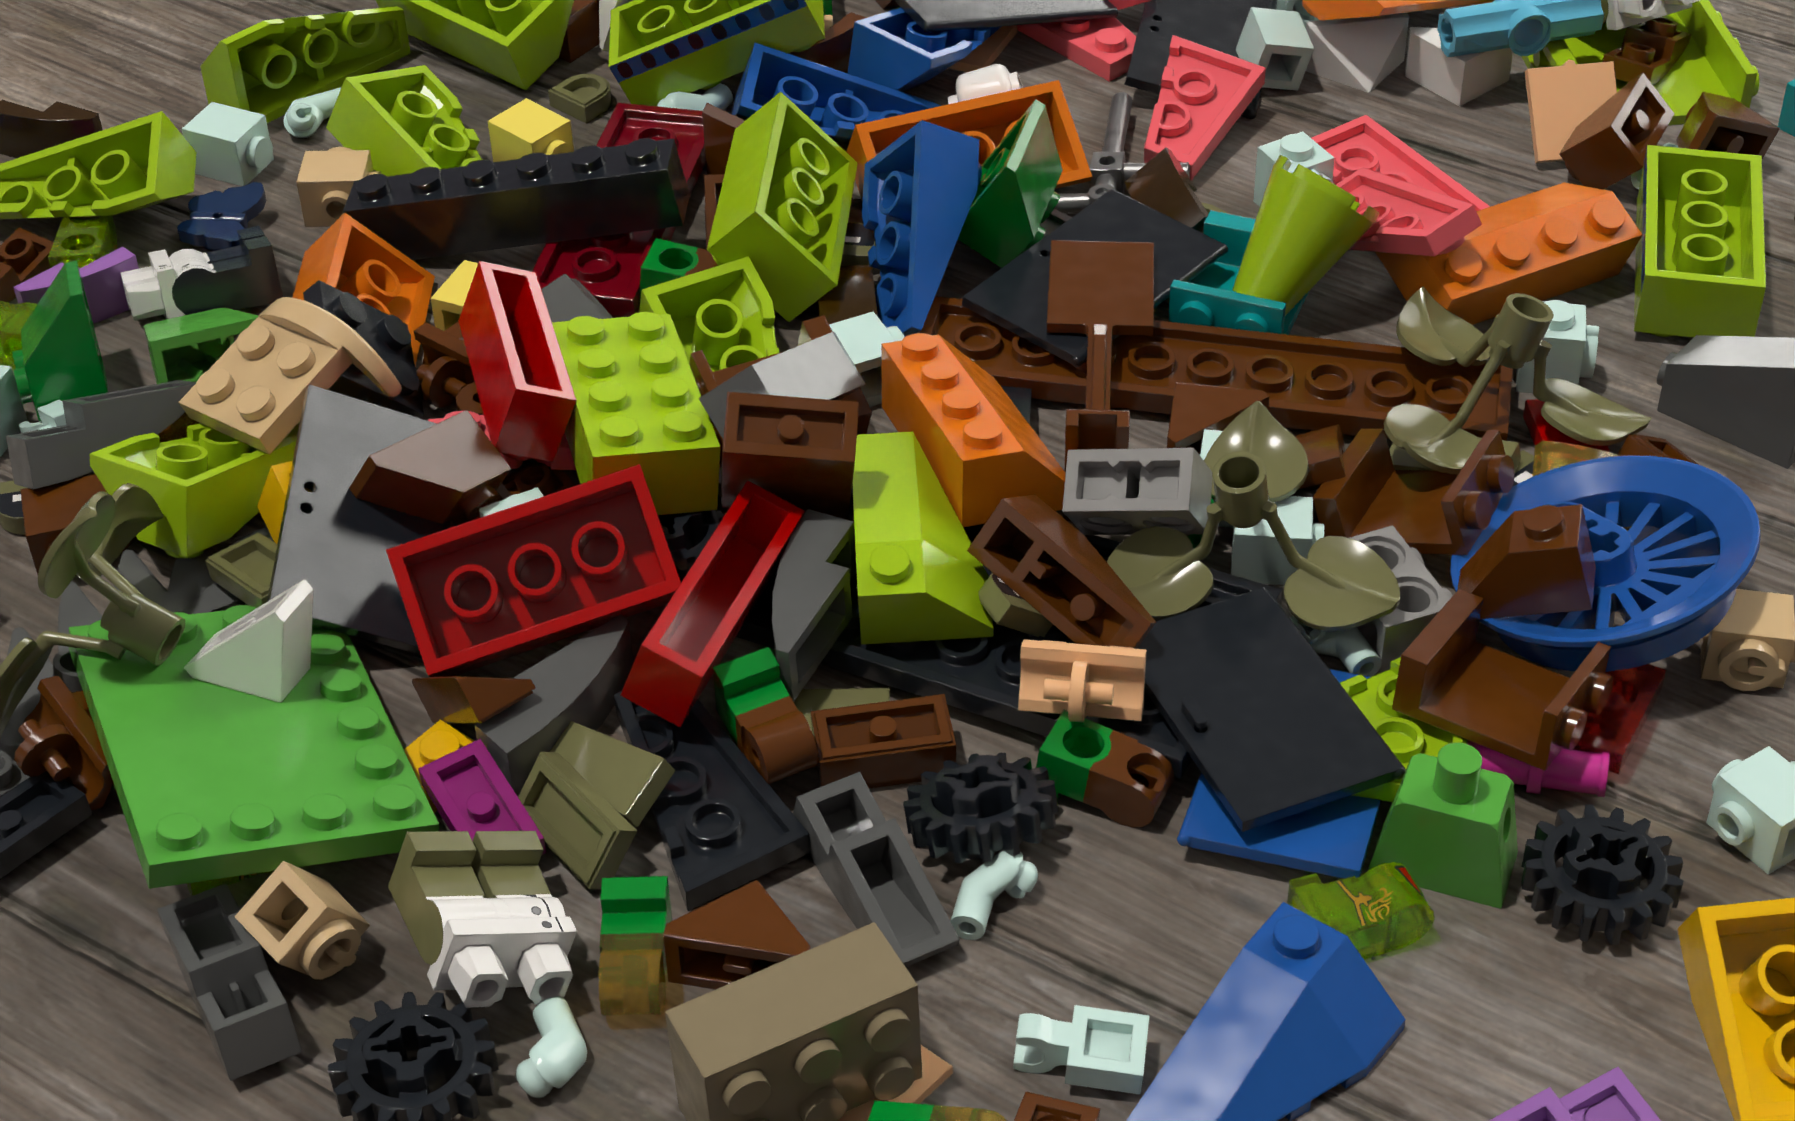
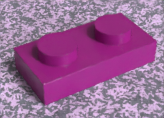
(475, 793)

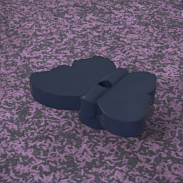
(219, 215)

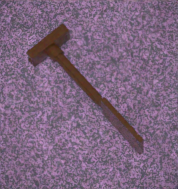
(1100, 293)

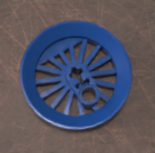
(1665, 576)

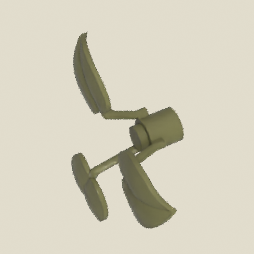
(1511, 341)
(1251, 469)
(88, 550)

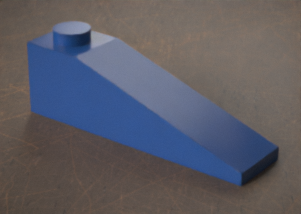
(901, 55)
(824, 94)
(917, 207)
(1277, 1029)

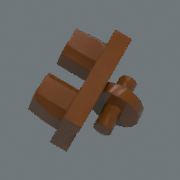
(444, 364)
(64, 742)

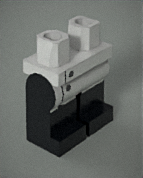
(205, 281)

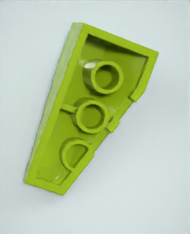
(301, 57)
(404, 121)
(101, 172)
(718, 312)
(200, 482)
(911, 549)

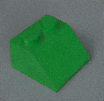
(1015, 190)
(60, 346)

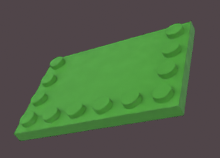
(243, 781)

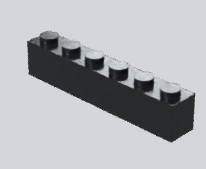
(525, 199)

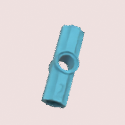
(1516, 25)

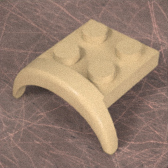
(262, 378)

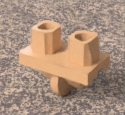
(1082, 680)

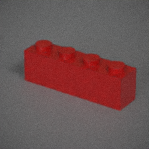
(516, 362)
(711, 604)

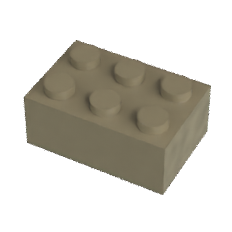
(800, 1036)

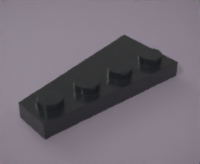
(717, 809)

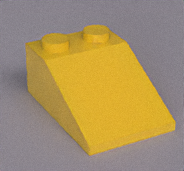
(1744, 997)

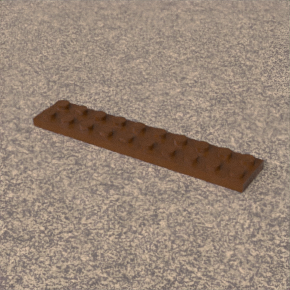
(1307, 378)

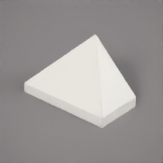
(1358, 49)

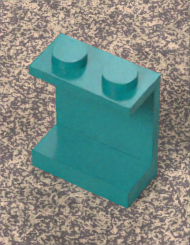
(1210, 297)

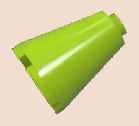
(1298, 234)

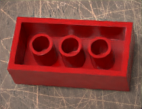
(534, 573)

